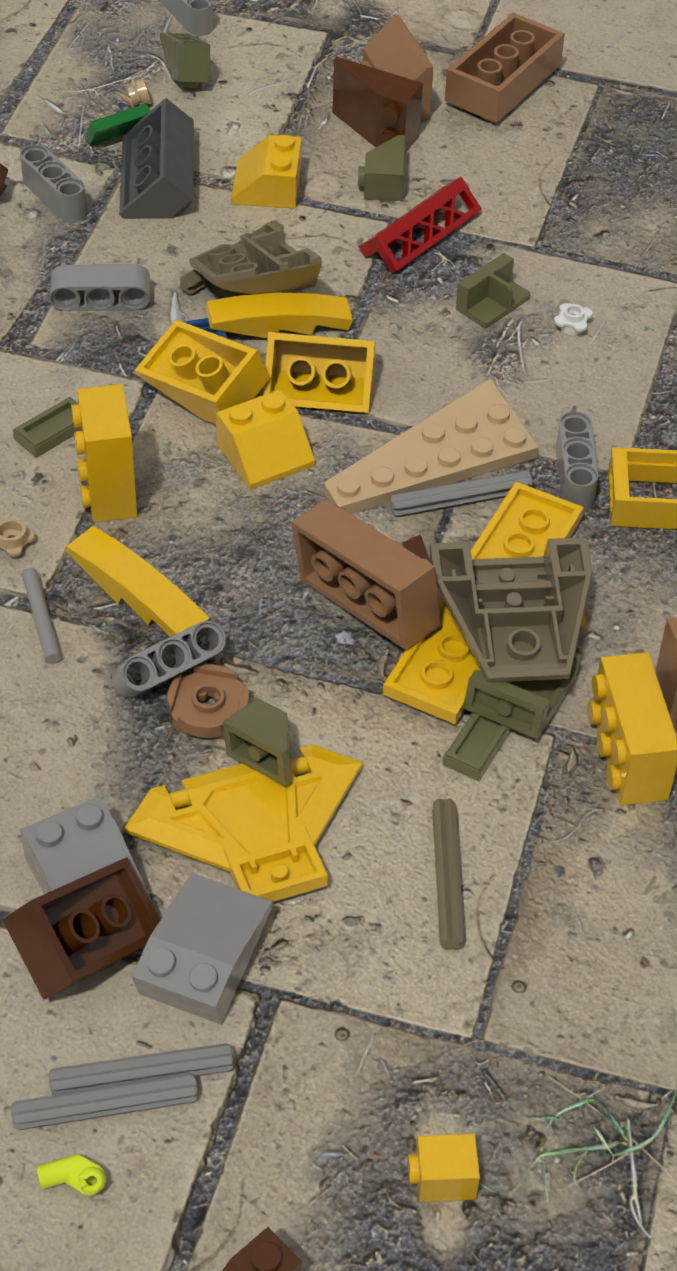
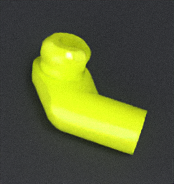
(74, 1171)

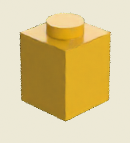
(445, 1167)

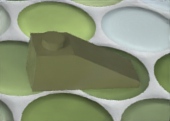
(186, 58)

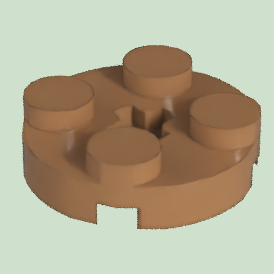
(200, 719)

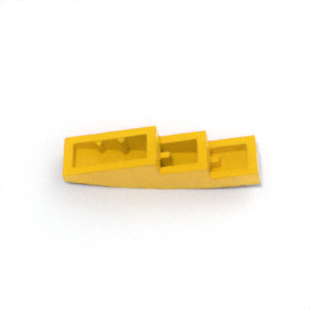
(278, 311)
(135, 581)

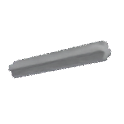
(457, 493)
(141, 1068)
(104, 1101)

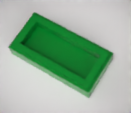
(115, 124)

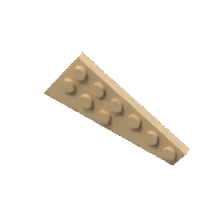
(451, 445)

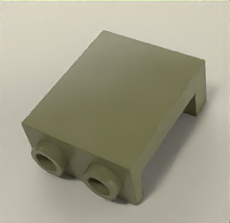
(519, 704)

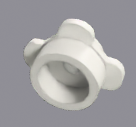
(572, 318)

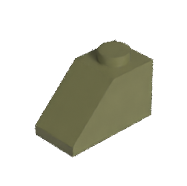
(384, 171)
(260, 740)

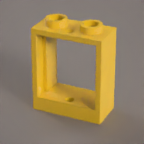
(647, 466)

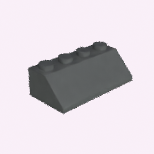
(157, 164)

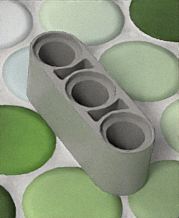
(194, 15)
(53, 183)
(100, 287)
(577, 459)
(182, 646)

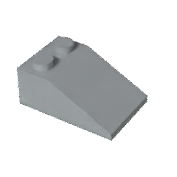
(74, 845)
(202, 948)

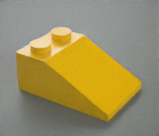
(203, 370)

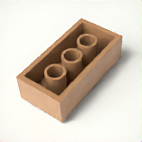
(504, 67)
(367, 573)

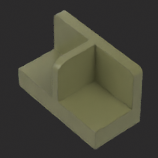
(490, 292)

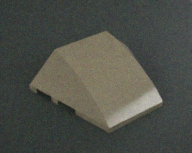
(259, 264)

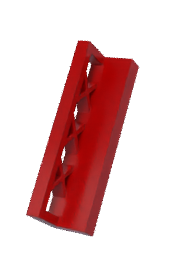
(414, 217)

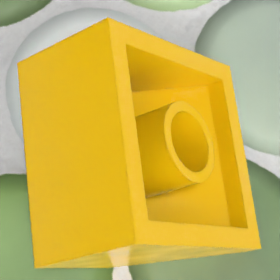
(269, 173)
(264, 439)

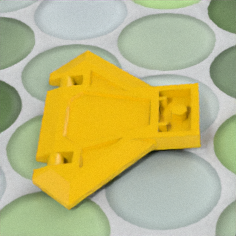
(251, 822)

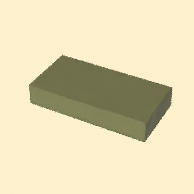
(47, 428)
(476, 746)

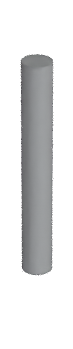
(41, 616)

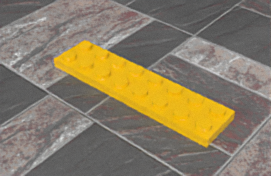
(438, 667)

